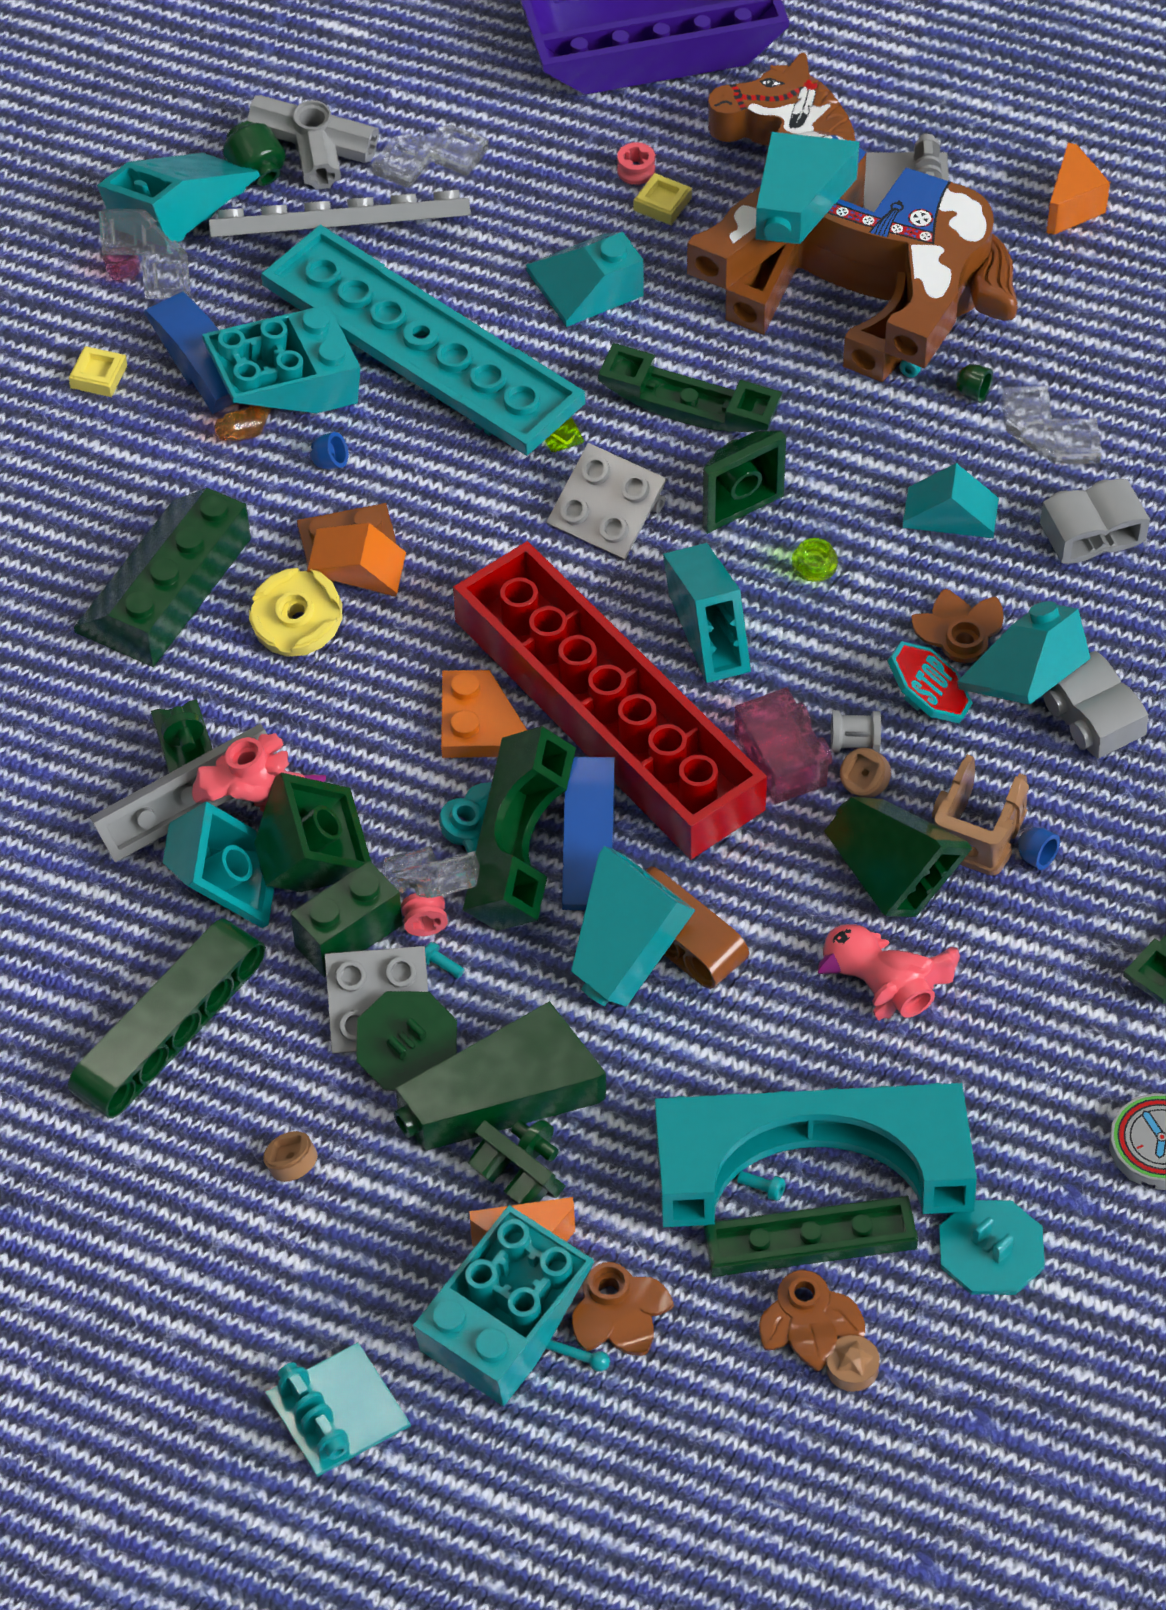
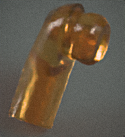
(242, 424)

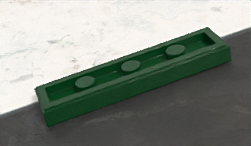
(810, 1236)

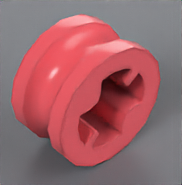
(639, 153)
(424, 915)

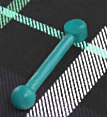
(598, 1360)

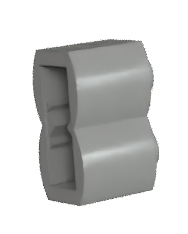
(1094, 520)
(1098, 707)

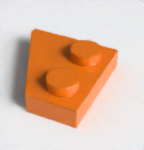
(475, 715)

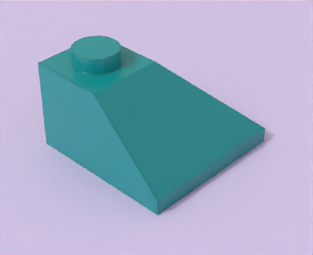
(590, 277)
(1030, 655)
(219, 861)

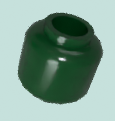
(256, 148)

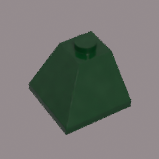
(743, 477)
(309, 834)

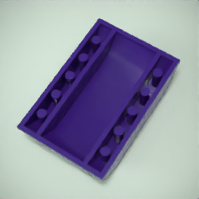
(648, 41)

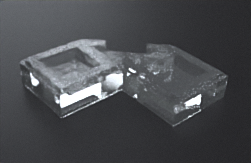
(449, 147)
(163, 260)
(1060, 441)
(431, 877)

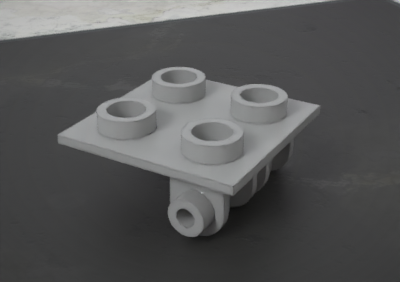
(886, 167)
(607, 501)
(363, 977)

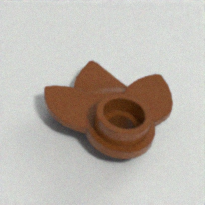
(959, 623)
(622, 1316)
(809, 1325)

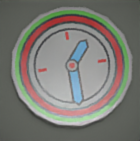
(1140, 1140)

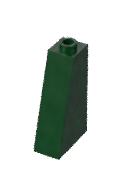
(512, 1075)

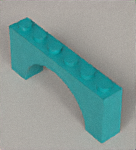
(908, 1128)

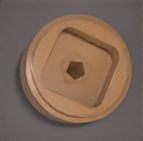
(865, 773)
(290, 1156)
(853, 1363)

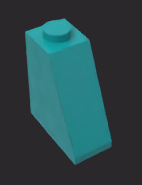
(802, 184)
(709, 611)
(625, 928)

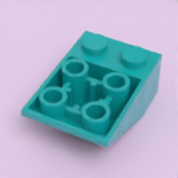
(176, 189)
(287, 362)
(502, 1305)

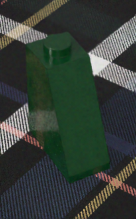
(895, 853)

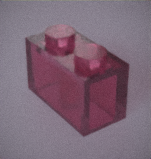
(782, 744)

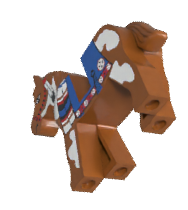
(920, 249)

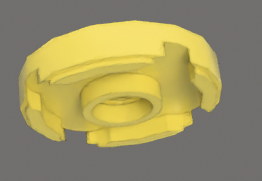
(288, 594)

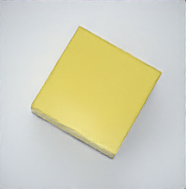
(662, 199)
(98, 371)

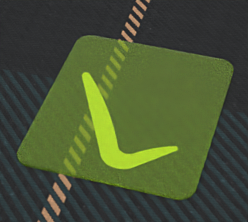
(565, 436)

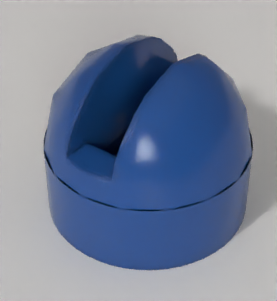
(329, 451)
(1038, 847)

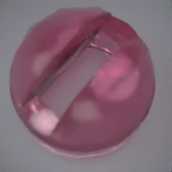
(122, 266)

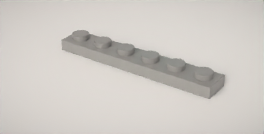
(359, 212)

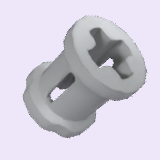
(855, 731)

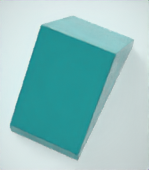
(951, 504)

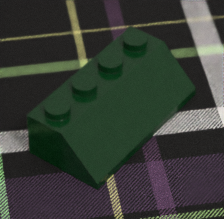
(168, 576)

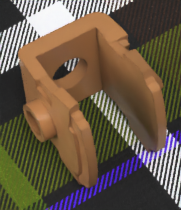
(990, 848)

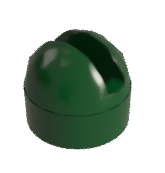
(974, 382)

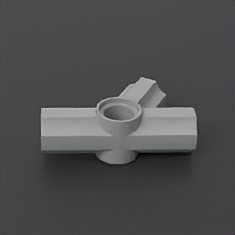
(317, 136)

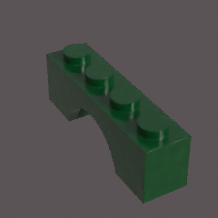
(527, 777)

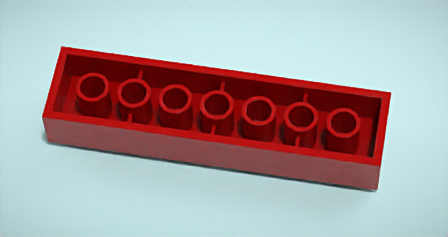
(610, 699)

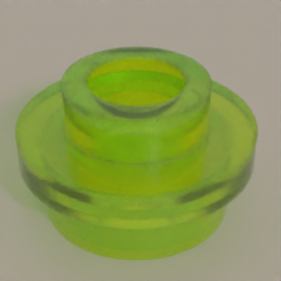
(816, 551)

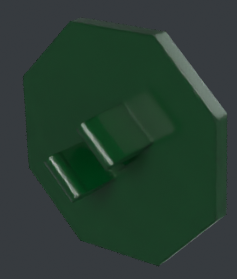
(404, 1037)

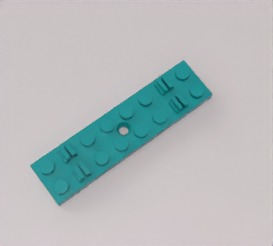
(454, 363)

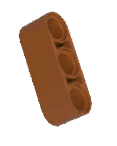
(706, 945)

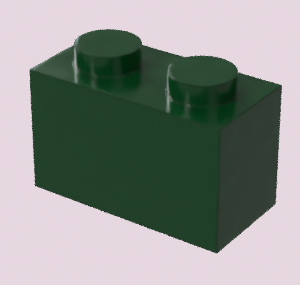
(347, 916)

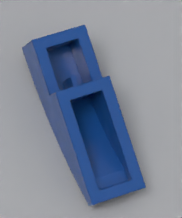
(180, 328)
(586, 825)

